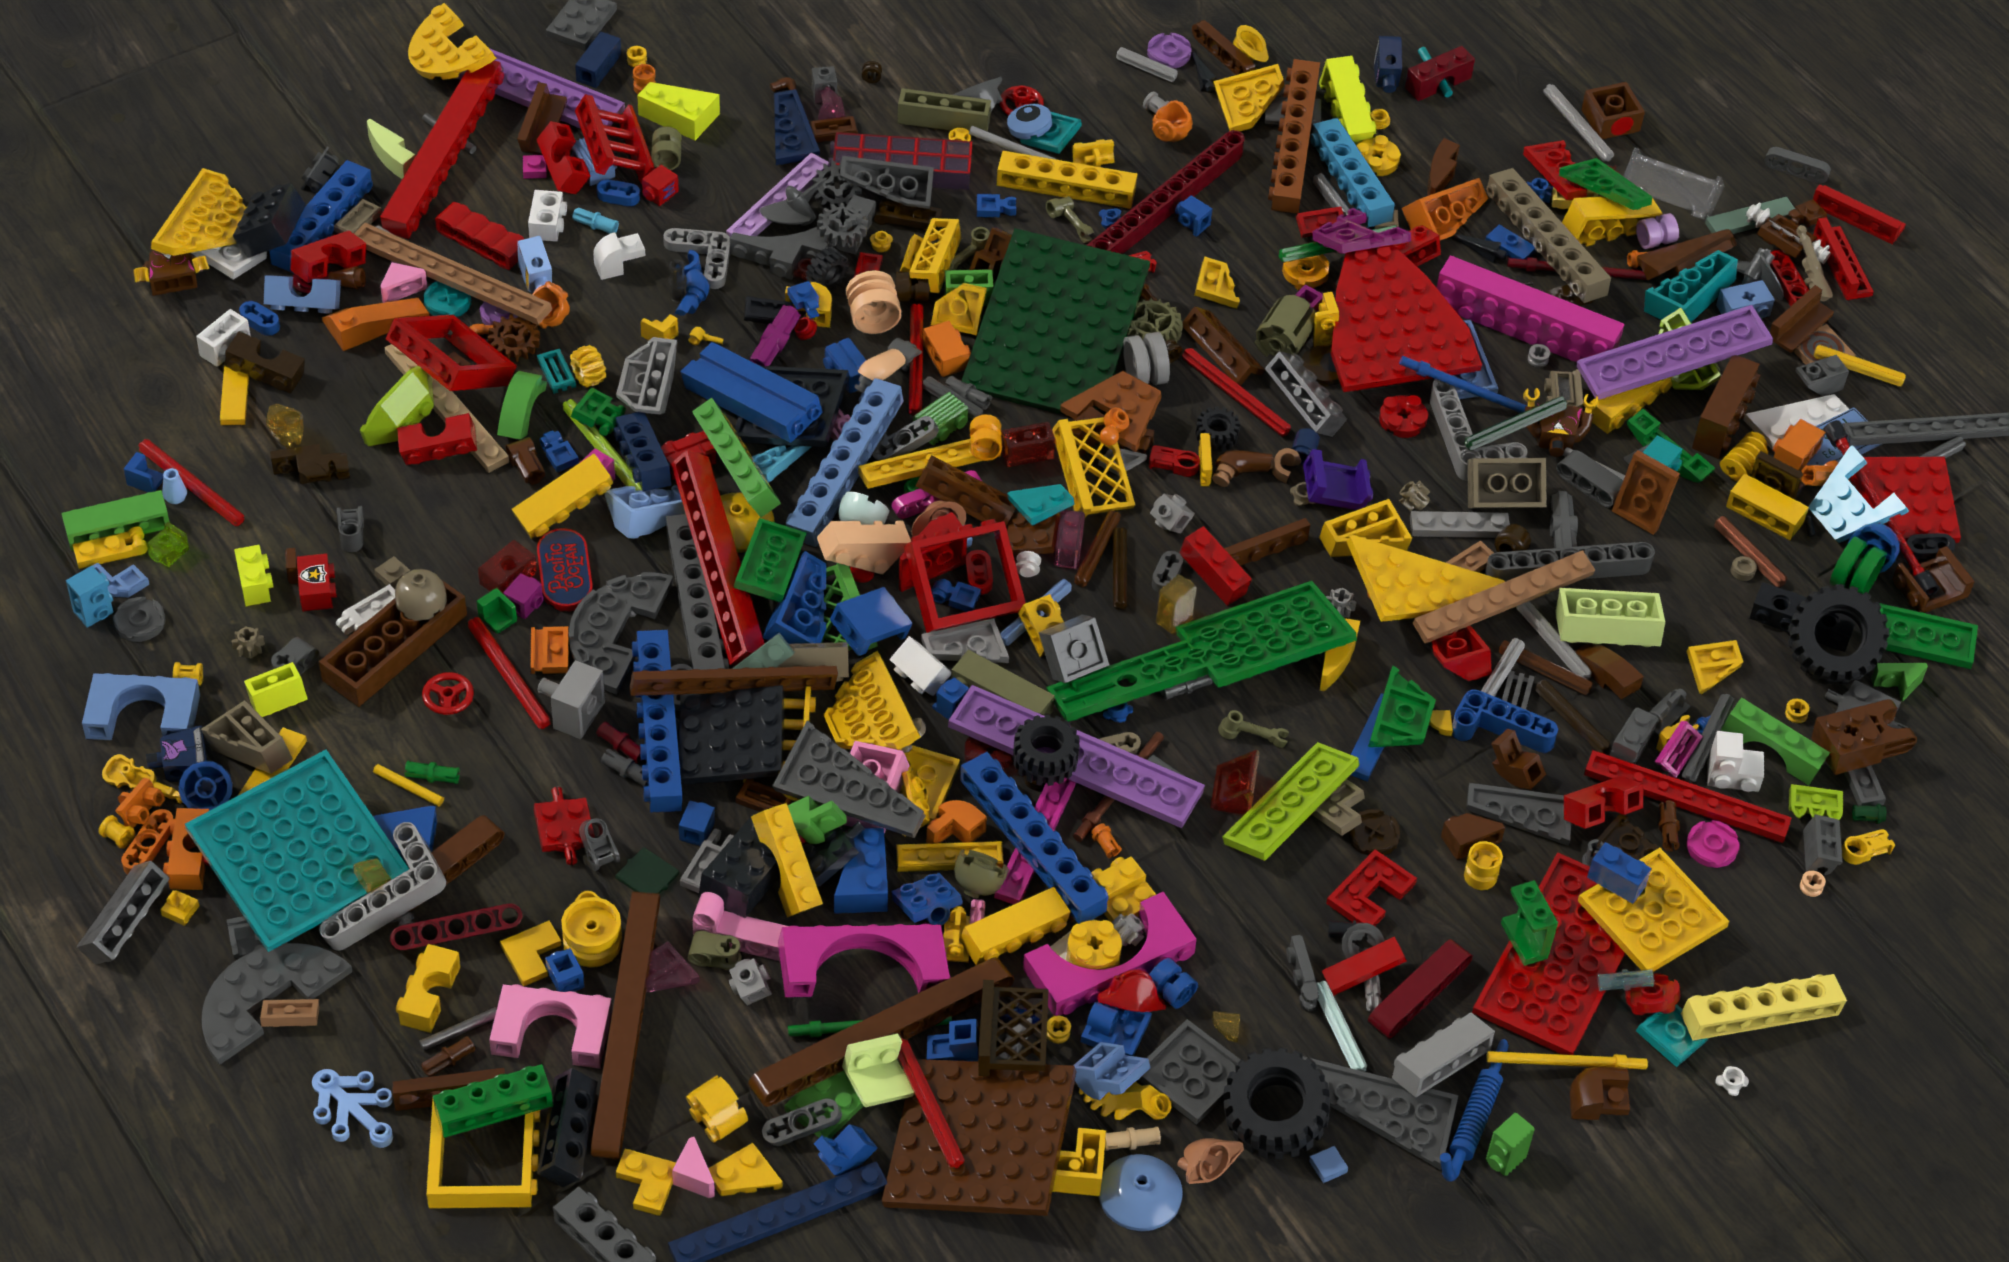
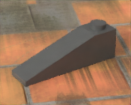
(897, 181)

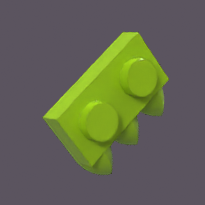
(1815, 801)

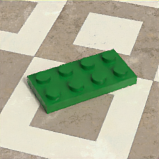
(770, 560)
(1930, 636)

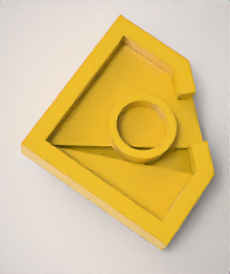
(962, 307)

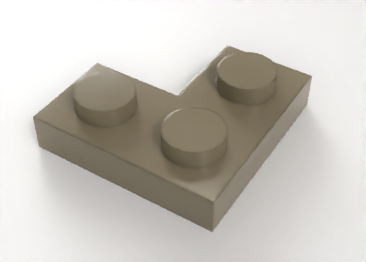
(1337, 810)

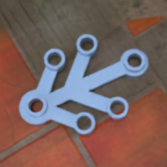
(351, 1103)

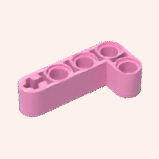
(754, 935)

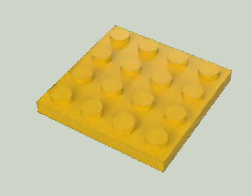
(1663, 920)

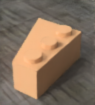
(864, 546)

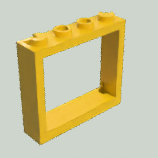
(482, 1196)

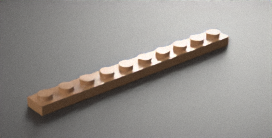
(455, 274)

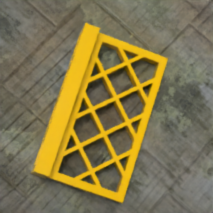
(1073, 467)

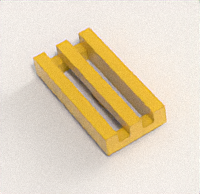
(1205, 459)

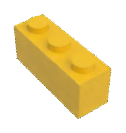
(1767, 506)

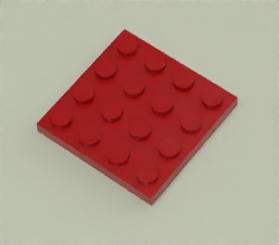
(1921, 487)

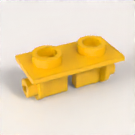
(952, 932)

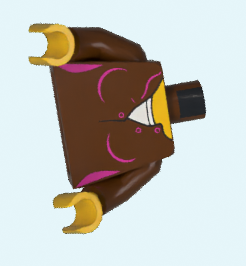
(170, 272)
(1562, 428)

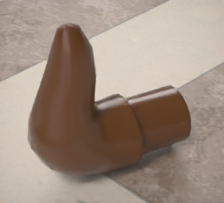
(783, 83)

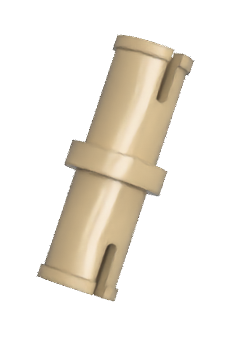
(1132, 1138)

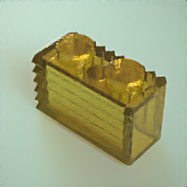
(1176, 603)

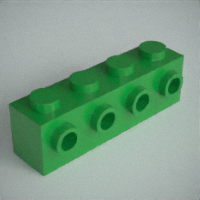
(492, 1100)

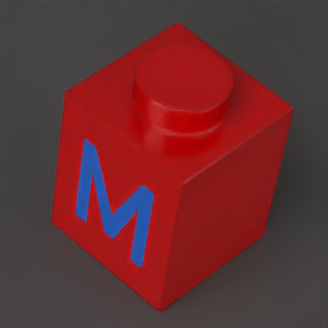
(660, 185)

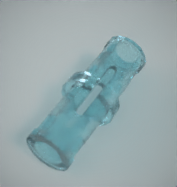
(1625, 980)

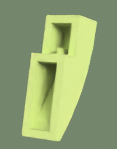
(390, 148)

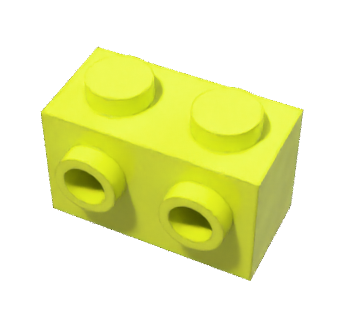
(252, 575)
(275, 691)

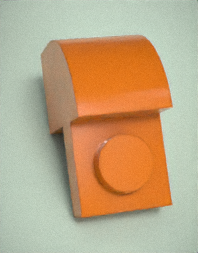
(958, 819)

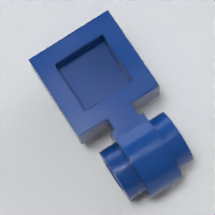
(558, 452)
(961, 597)

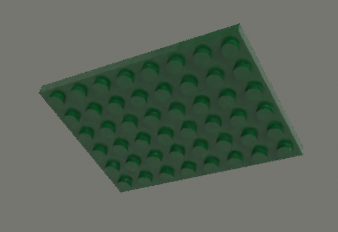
(1054, 321)

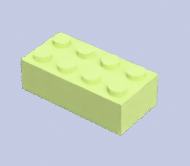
(1610, 617)

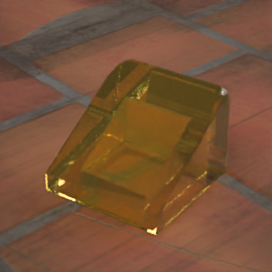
(371, 874)

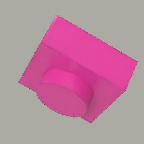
(534, 167)

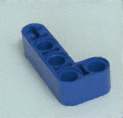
(1497, 715)

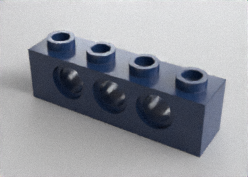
(642, 451)

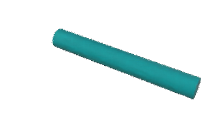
(1445, 88)

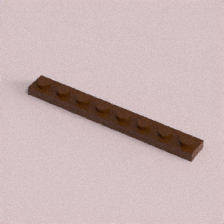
(725, 680)

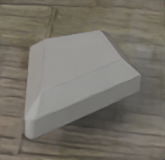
(1129, 459)

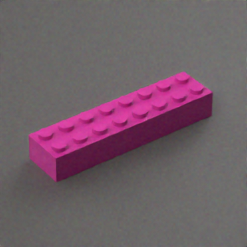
(1526, 312)

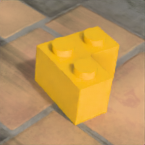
(1082, 1170)

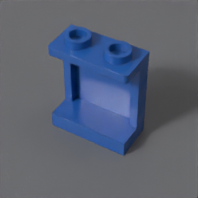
(870, 619)

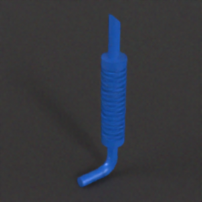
(1474, 1118)

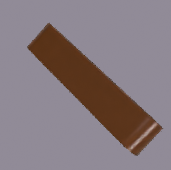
(467, 847)

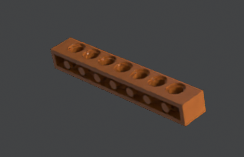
(1295, 136)

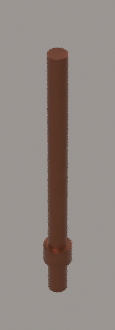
(1093, 817)

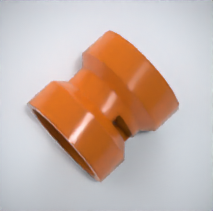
(642, 76)

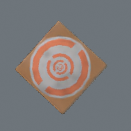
(1823, 336)

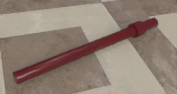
(1532, 265)

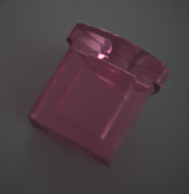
(832, 105)

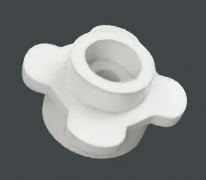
(1734, 1074)

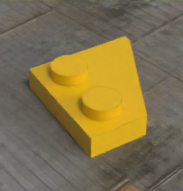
(1216, 283)
(1713, 662)
(744, 1173)

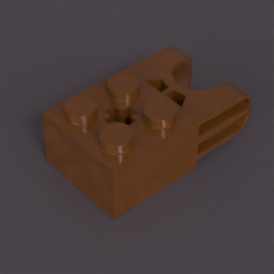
(1861, 736)

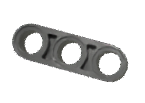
(1590, 478)

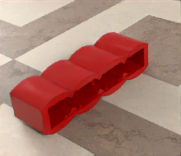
(478, 234)

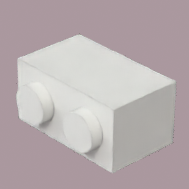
(920, 666)

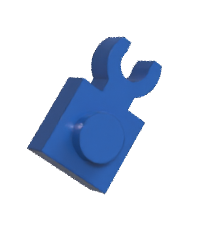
(991, 205)

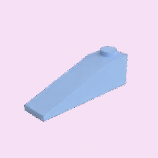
(642, 512)

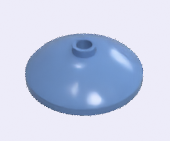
(1139, 1205)

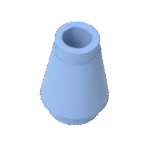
(173, 487)

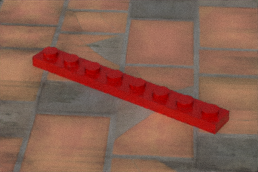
(1692, 797)

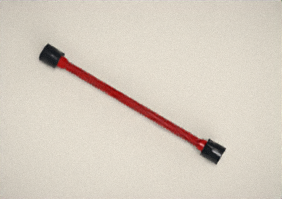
(1838, 438)

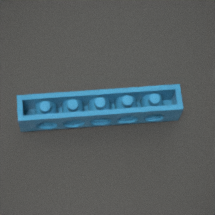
(1352, 172)

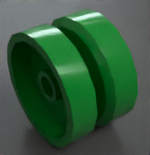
(1857, 566)

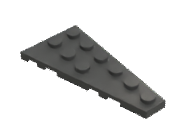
(832, 774)
(1391, 1111)

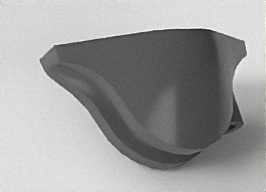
(984, 90)

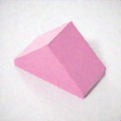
(402, 281)
(692, 1172)

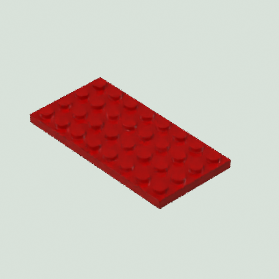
(1558, 995)

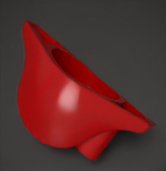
(1133, 992)

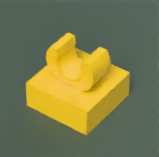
(179, 907)

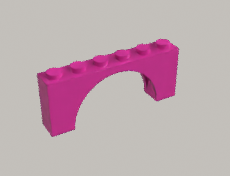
(913, 946)
(1074, 986)

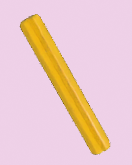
(1862, 366)

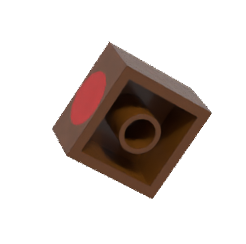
(1613, 110)

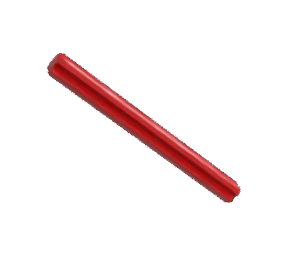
(916, 364)
(1236, 392)
(192, 483)
(509, 673)
(930, 1106)

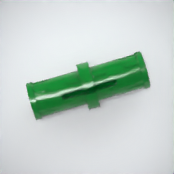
(432, 772)

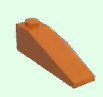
(1446, 209)
(363, 323)

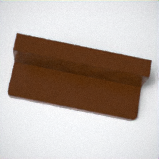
(542, 110)
(1800, 320)

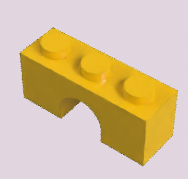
(433, 968)

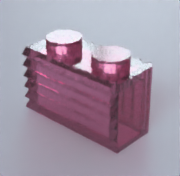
(1069, 539)

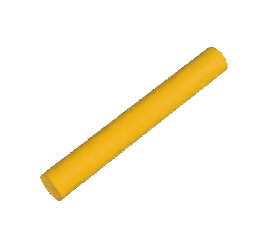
(408, 785)

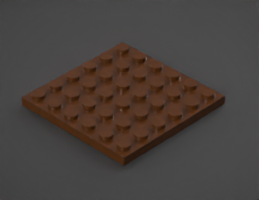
(1005, 1128)

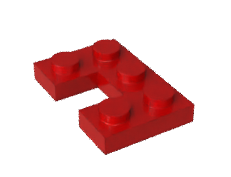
(1352, 894)

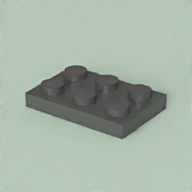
(581, 22)

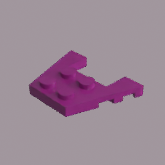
(1349, 236)

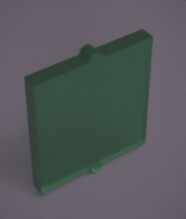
(647, 873)

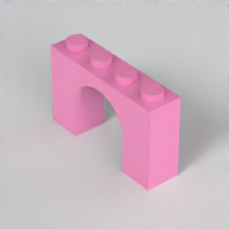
(523, 1005)

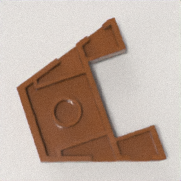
(1124, 392)

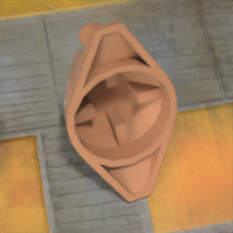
(1208, 1159)

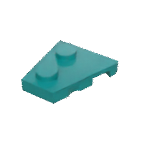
(1041, 502)

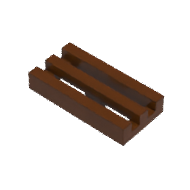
(826, 129)
(762, 801)

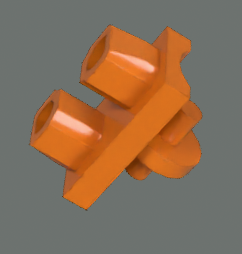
(135, 806)

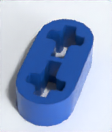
(618, 192)
(261, 315)

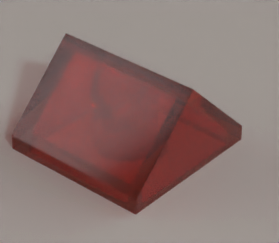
(1235, 784)

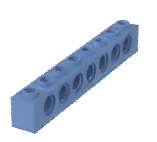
(851, 450)

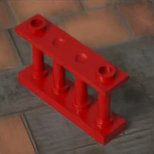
(601, 147)

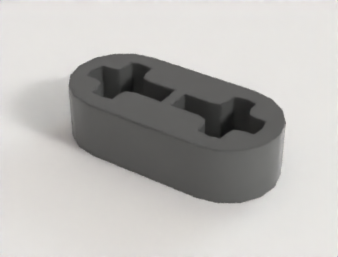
(1163, 570)

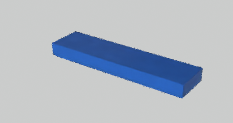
(1367, 755)

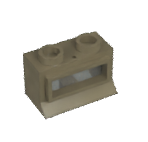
(1566, 385)

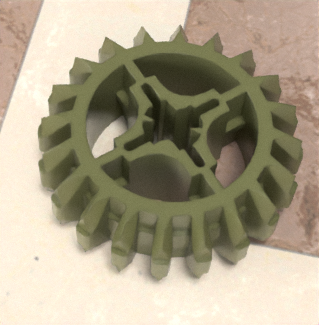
(1156, 317)

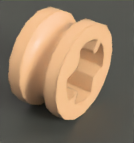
(1811, 890)

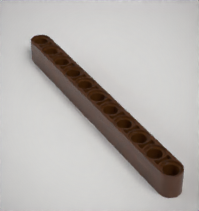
(905, 1019)
(625, 1026)

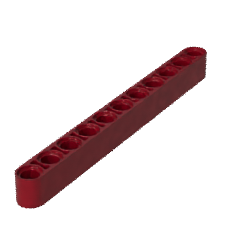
(1164, 199)

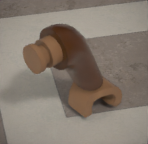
(1236, 462)

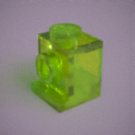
(168, 545)

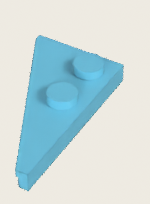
(778, 459)

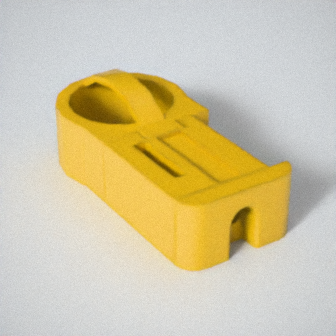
(1869, 845)

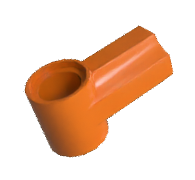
(1817, 474)

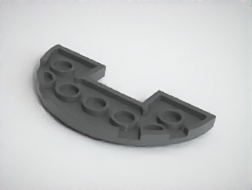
(602, 617)
(262, 977)

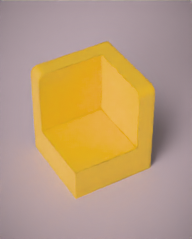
(667, 329)

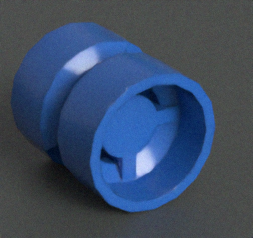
(1172, 983)

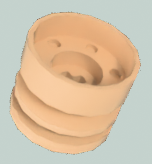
(873, 302)

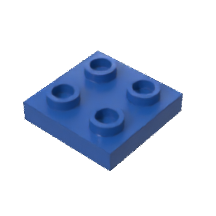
(928, 899)
(1115, 1026)

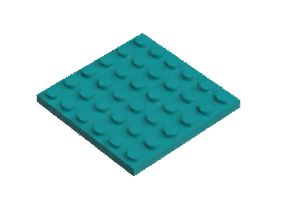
(293, 848)

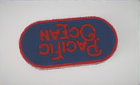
(564, 568)

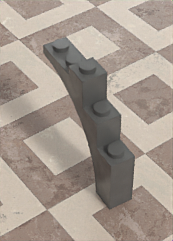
(785, 252)

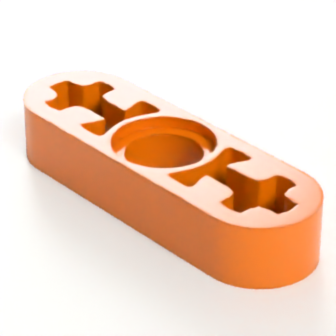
(148, 830)

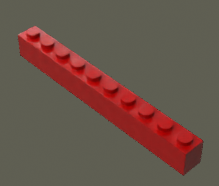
(441, 150)
(717, 555)

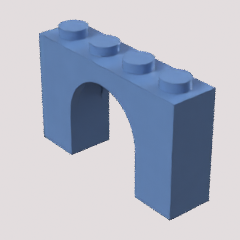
(114, 692)

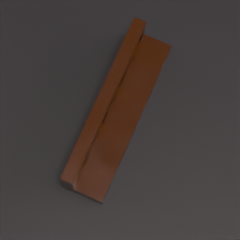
(1221, 345)
(959, 487)
(420, 1091)

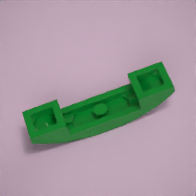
(1645, 430)

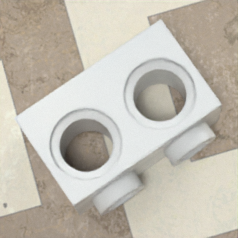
(546, 215)
(217, 337)

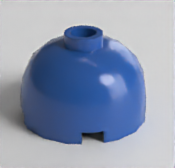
(1882, 537)
(205, 785)

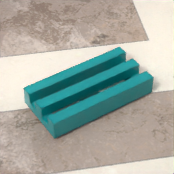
(561, 384)

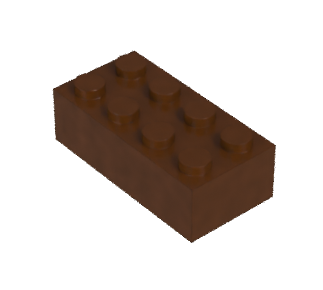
(1726, 406)

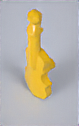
(121, 772)

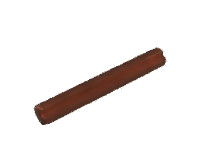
(1749, 550)

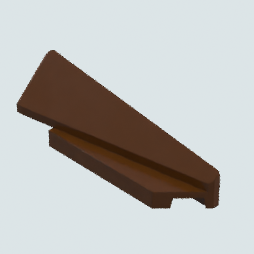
(1684, 254)

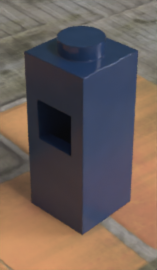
(598, 59)

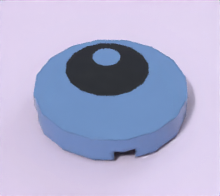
(1029, 121)

